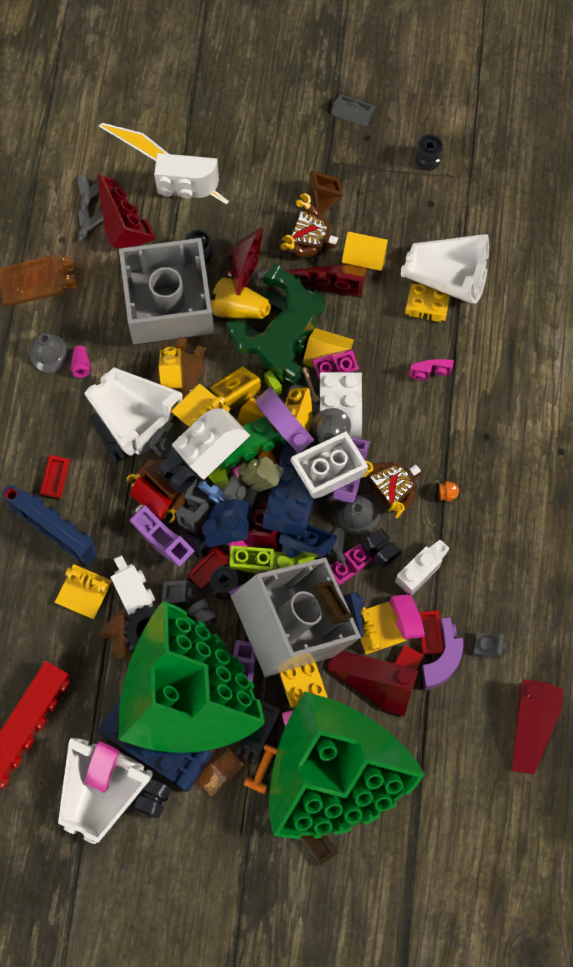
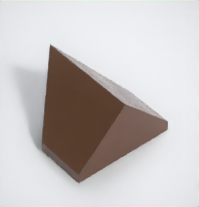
(324, 190)

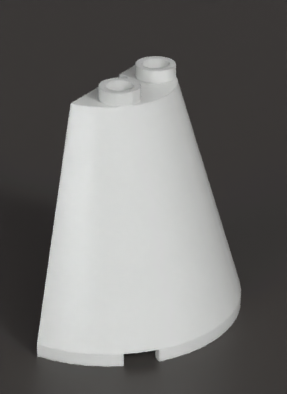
(450, 266)
(133, 408)
(89, 809)

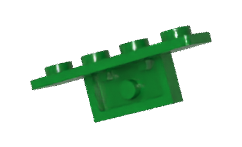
(261, 439)

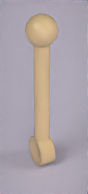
(315, 398)

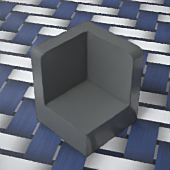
(195, 496)
(194, 517)

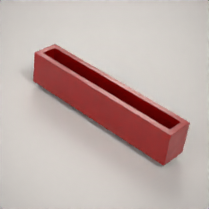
(30, 717)

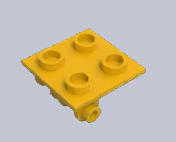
(427, 300)
(198, 403)
(83, 591)
(379, 628)
(302, 679)

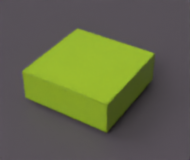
(272, 381)

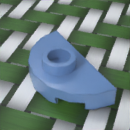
(215, 494)

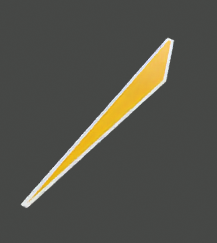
(144, 145)

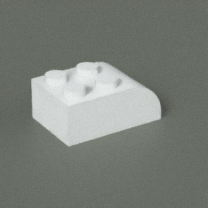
(186, 175)
(344, 393)
(210, 441)
(330, 465)

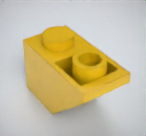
(170, 367)
(300, 406)

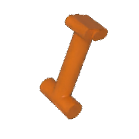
(256, 783)

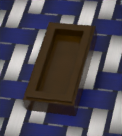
(331, 602)
(320, 848)

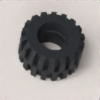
(135, 625)

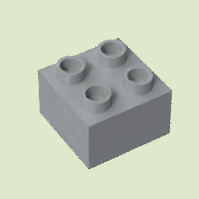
(166, 291)
(288, 621)

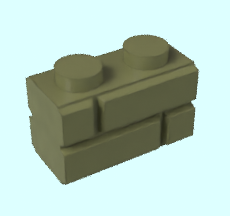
(260, 474)

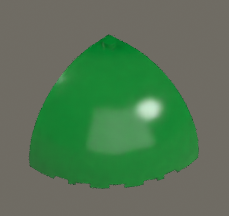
(185, 689)
(335, 770)

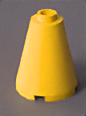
(230, 305)

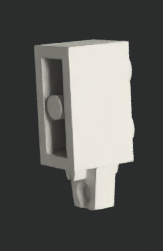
(421, 567)
(130, 587)

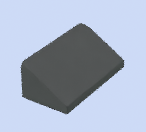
(353, 110)

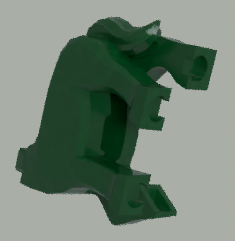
(287, 332)

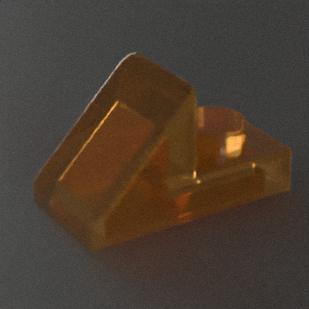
(114, 629)
(220, 773)

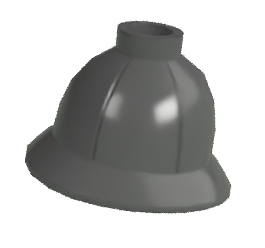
(48, 352)
(330, 424)
(360, 515)

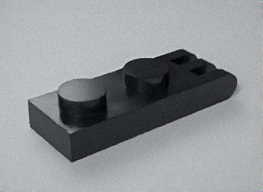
(107, 438)
(255, 742)

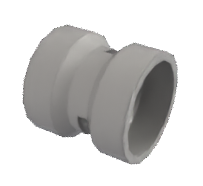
(201, 612)

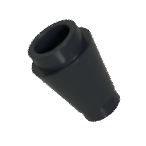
(197, 543)

